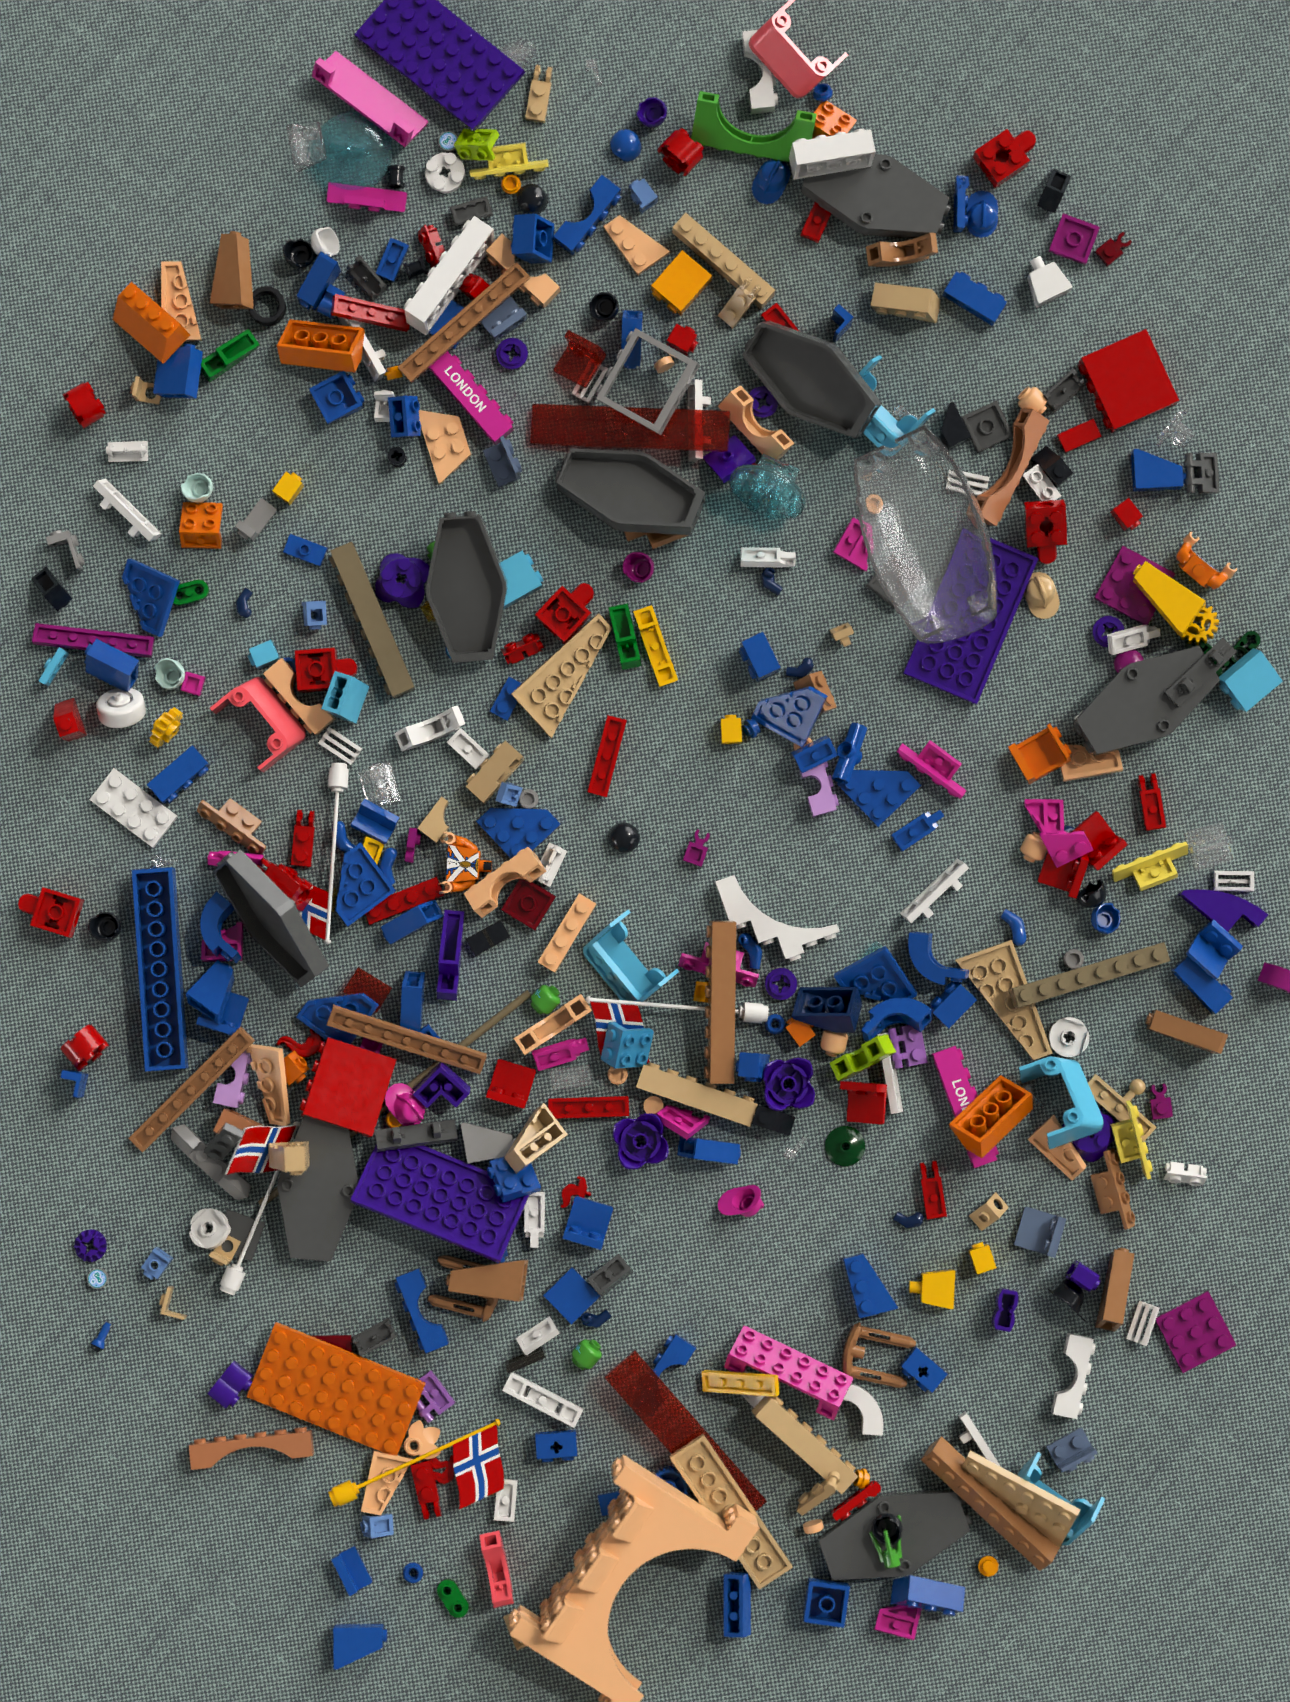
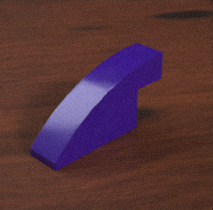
(1223, 907)
(450, 955)

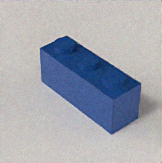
(974, 298)
(179, 775)
(1202, 986)
(737, 1604)

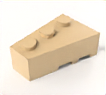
(906, 302)
(494, 771)
(535, 1138)
(289, 1156)

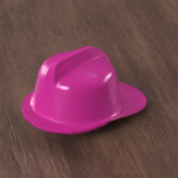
(404, 1105)
(741, 1201)

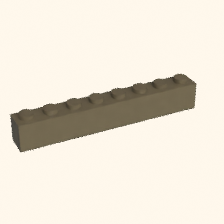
(372, 619)
(1089, 975)

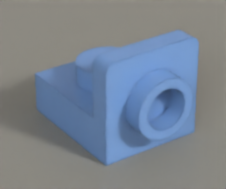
(508, 794)
(377, 1525)

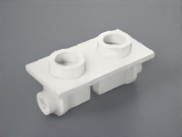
(127, 451)
(1041, 484)
(551, 861)
(1176, 1174)

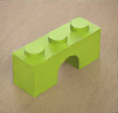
(863, 1058)

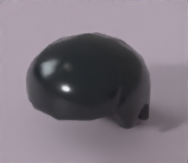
(532, 199)
(298, 253)
(604, 307)
(624, 837)
(1092, 895)
(104, 926)
(891, 1524)

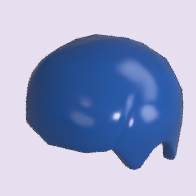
(626, 145)
(1105, 918)

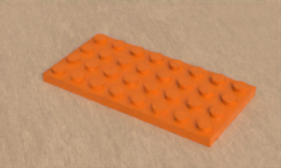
(336, 1389)

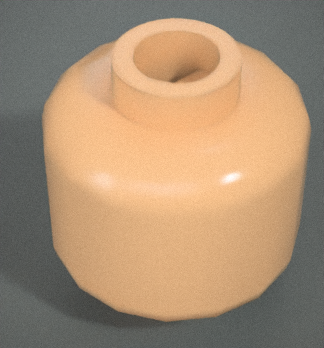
(1032, 399)
(1033, 847)
(833, 1043)

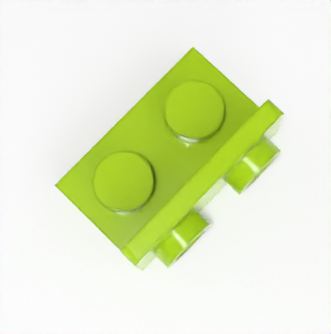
(476, 144)

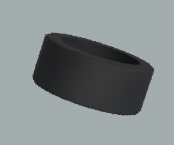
(264, 321)

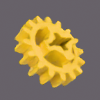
(1199, 632)
(166, 727)

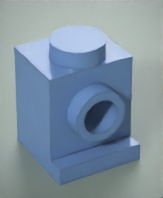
(643, 195)
(319, 608)
(163, 1260)

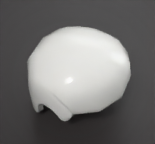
(325, 241)

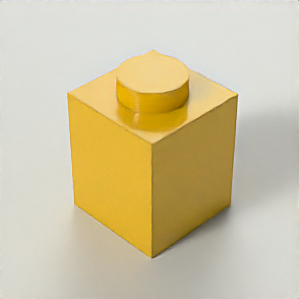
(288, 487)
(731, 730)
(981, 1258)

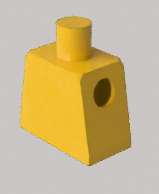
(935, 1288)

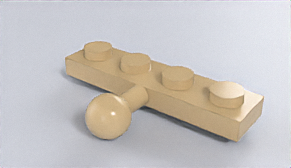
(1116, 1104)

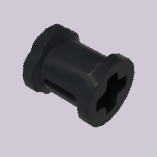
(396, 176)
(415, 268)
(391, 455)

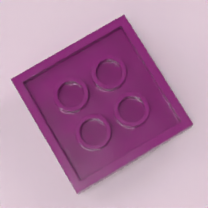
(1122, 593)
(1195, 1331)

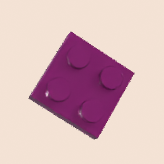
(1074, 239)

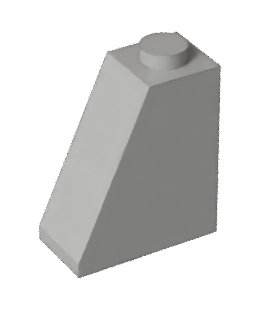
(485, 1143)

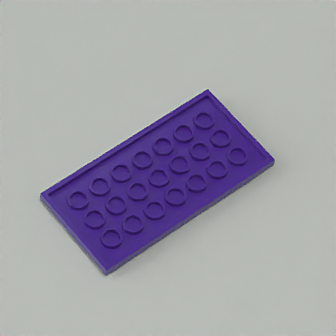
(441, 57)
(966, 662)
(439, 1198)

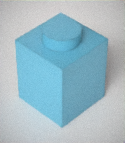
(263, 654)

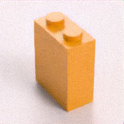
(681, 283)

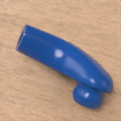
(342, 841)
(386, 863)
(1017, 927)
(752, 948)

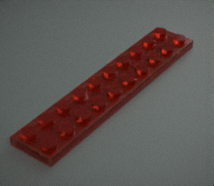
(609, 428)
(668, 1416)

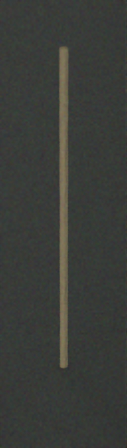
(466, 1042)

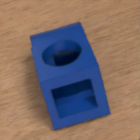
(326, 303)

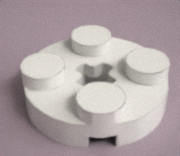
(449, 162)
(1075, 1046)
(198, 1228)

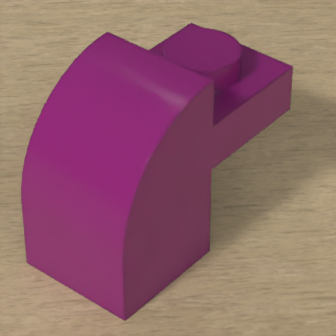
(1275, 977)

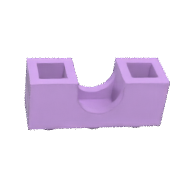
(824, 800)
(232, 1093)

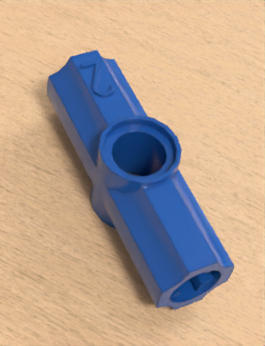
(849, 753)

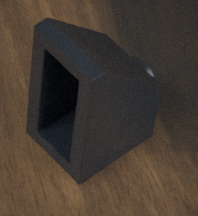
(1053, 191)
(953, 429)
(1053, 466)
(51, 589)
(773, 1120)

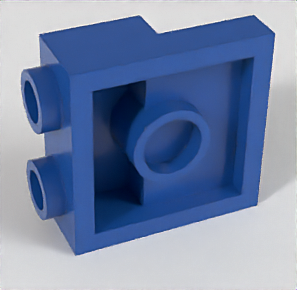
(337, 397)
(508, 1183)

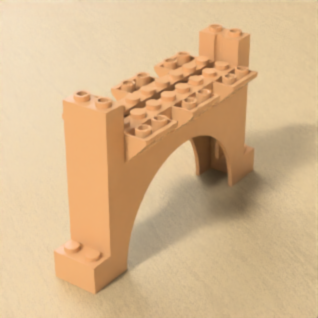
(641, 1525)

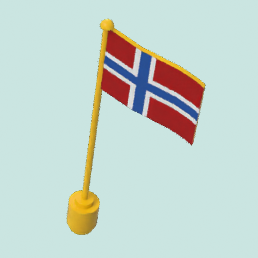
(475, 1466)

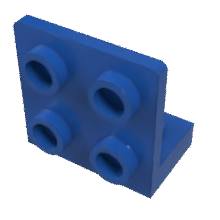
(1213, 948)
(231, 1018)
(588, 1222)

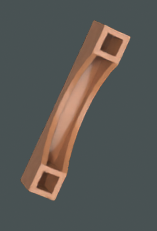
(1027, 433)
(293, 1444)

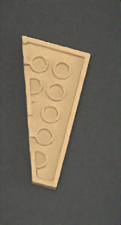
(555, 683)
(994, 973)
(1038, 1507)

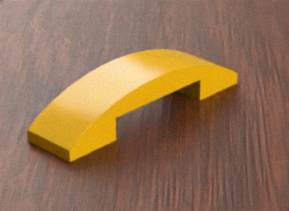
(655, 646)

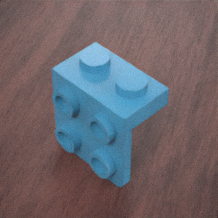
(626, 1046)

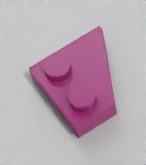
(852, 545)
(1046, 814)
(1066, 846)
(232, 936)
(682, 1121)
(898, 1621)

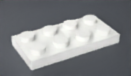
(133, 808)

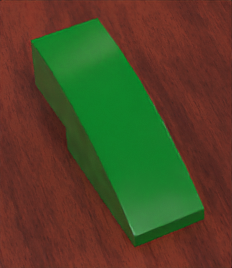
(228, 355)
(625, 636)

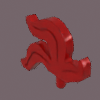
(572, 1189)
(448, 1475)

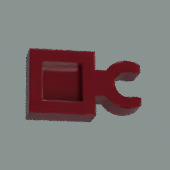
(1112, 250)

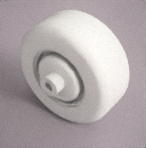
(120, 708)

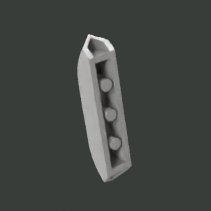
(194, 1147)

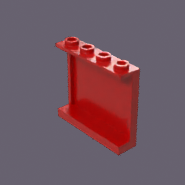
(1128, 380)
(348, 1086)

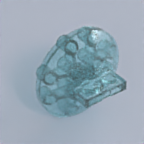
(355, 152)
(770, 485)

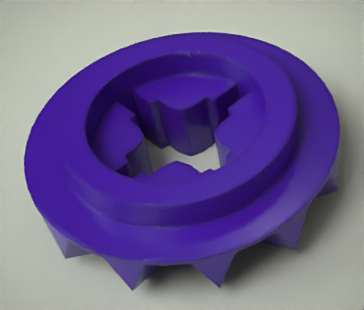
(506, 346)
(764, 411)
(1098, 629)
(788, 977)
(99, 1242)

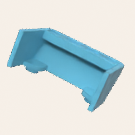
(884, 427)
(620, 966)
(1085, 1116)
(1088, 1512)

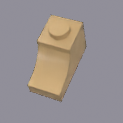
(434, 823)

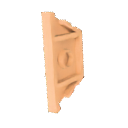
(444, 442)

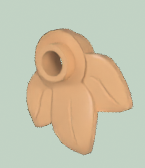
(424, 1438)

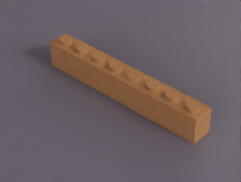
(720, 1002)
(1030, 1542)

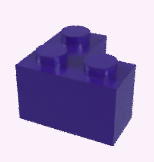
(441, 1082)

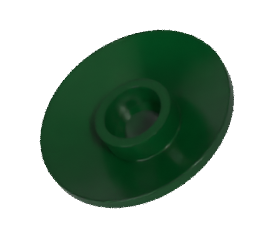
(834, 1146)

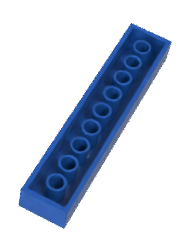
(160, 969)

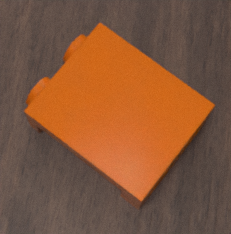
(1040, 754)

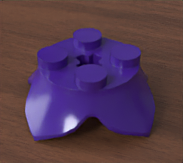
(407, 594)
(799, 1094)
(1092, 1147)
(652, 1152)

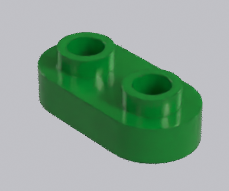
(189, 592)
(453, 1598)

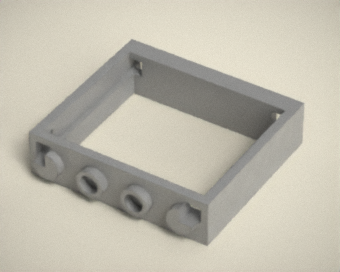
(676, 395)

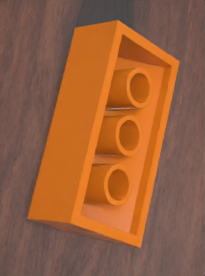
(148, 323)
(321, 345)
(992, 1116)

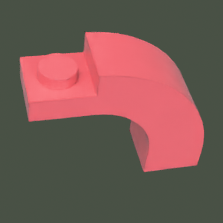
(497, 1568)

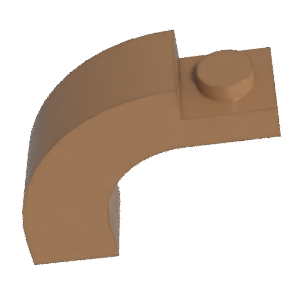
(902, 253)

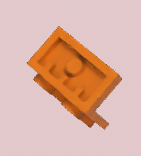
(831, 120)
(201, 525)

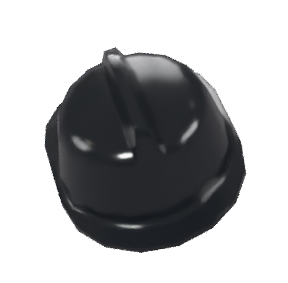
(1070, 1294)

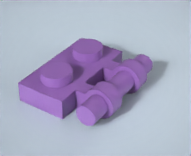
(912, 1045)
(436, 1395)

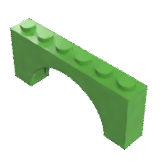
(714, 130)

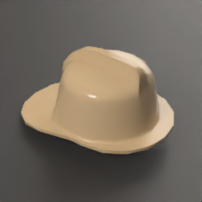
(1042, 596)

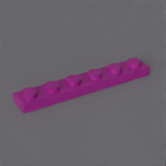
(80, 638)

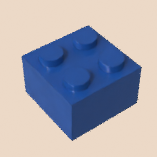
(532, 238)
(759, 657)
(826, 1602)

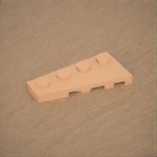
(177, 298)
(271, 1075)

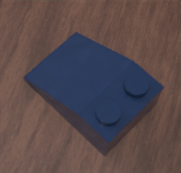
(829, 1008)

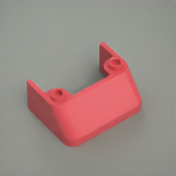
(786, 59)
(287, 728)

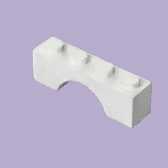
(761, 96)
(1067, 1401)

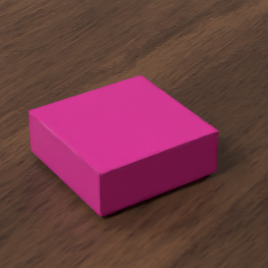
(193, 683)

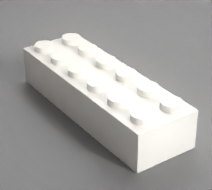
(447, 277)

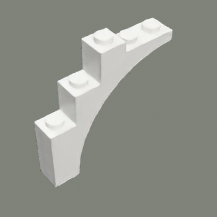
(790, 938)

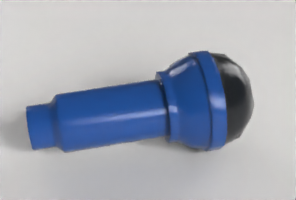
(99, 1344)

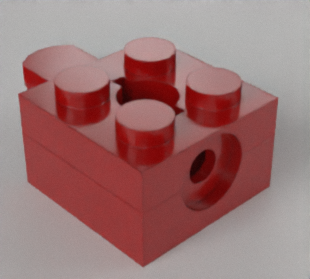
(1004, 156)
(1045, 527)
(566, 611)
(317, 668)
(287, 880)
(52, 911)

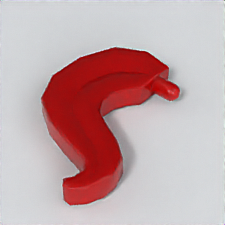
(306, 1049)

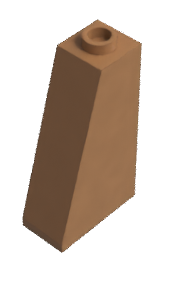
(233, 274)
(1186, 1032)
(494, 1280)
(1115, 1290)

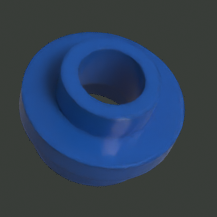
(822, 92)
(751, 728)
(780, 1028)
(413, 1579)

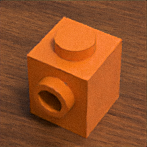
(799, 1031)
(295, 1068)

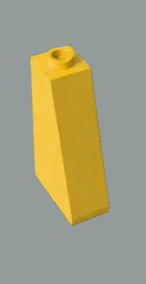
(1170, 598)

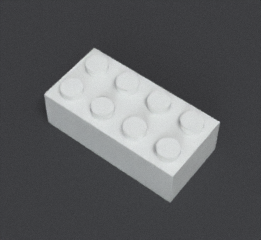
(832, 153)

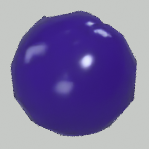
(652, 112)

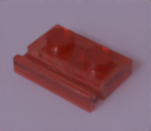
(371, 986)

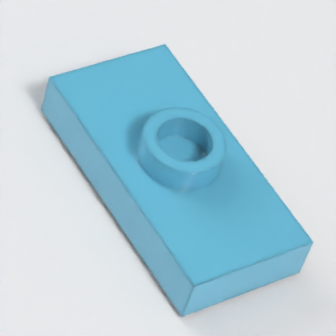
(52, 666)

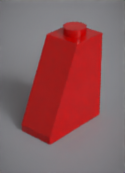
(68, 720)

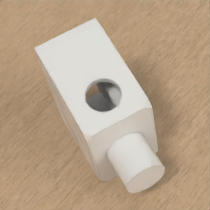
(1047, 282)

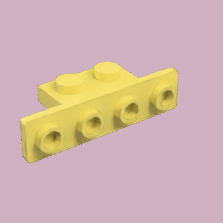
(509, 159)
(1152, 869)
(1128, 1140)

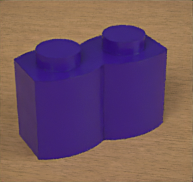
(1083, 1276)
(1003, 1315)
(230, 1384)

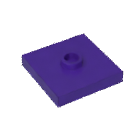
(725, 462)

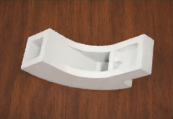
(430, 730)
(871, 1414)

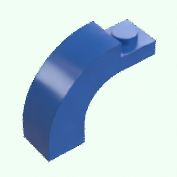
(211, 923)
(922, 957)
(896, 1011)

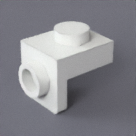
(381, 406)

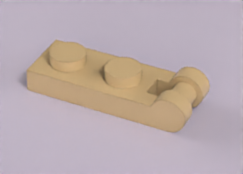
(818, 1493)

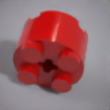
(681, 152)
(83, 404)
(85, 1046)

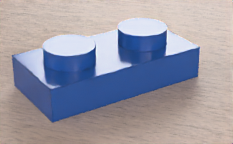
(392, 260)
(505, 701)

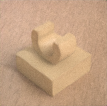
(841, 633)

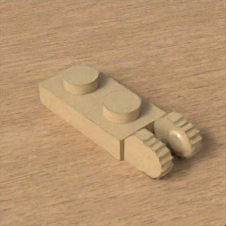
(539, 96)
(739, 303)

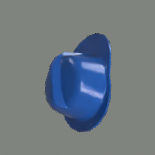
(770, 181)
(982, 214)

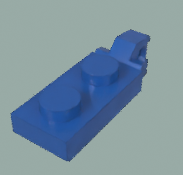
(960, 220)
(916, 829)

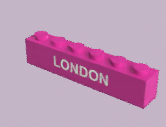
(472, 397)
(958, 1091)

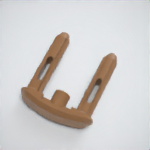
(448, 1303)
(852, 1350)

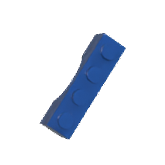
(572, 234)
(431, 1334)
(676, 1352)

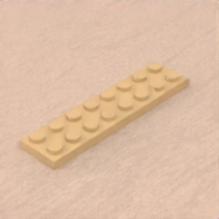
(719, 1491)

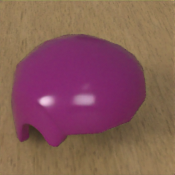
(638, 567)
(1125, 658)

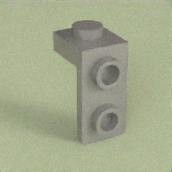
(256, 520)
(58, 538)

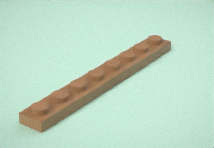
(463, 322)
(406, 1039)
(191, 1090)

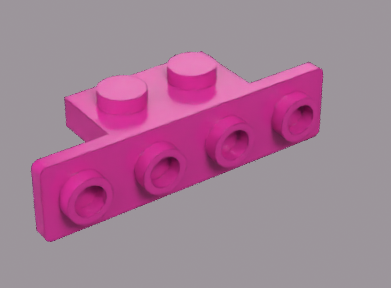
(368, 197)
(936, 764)
(698, 964)

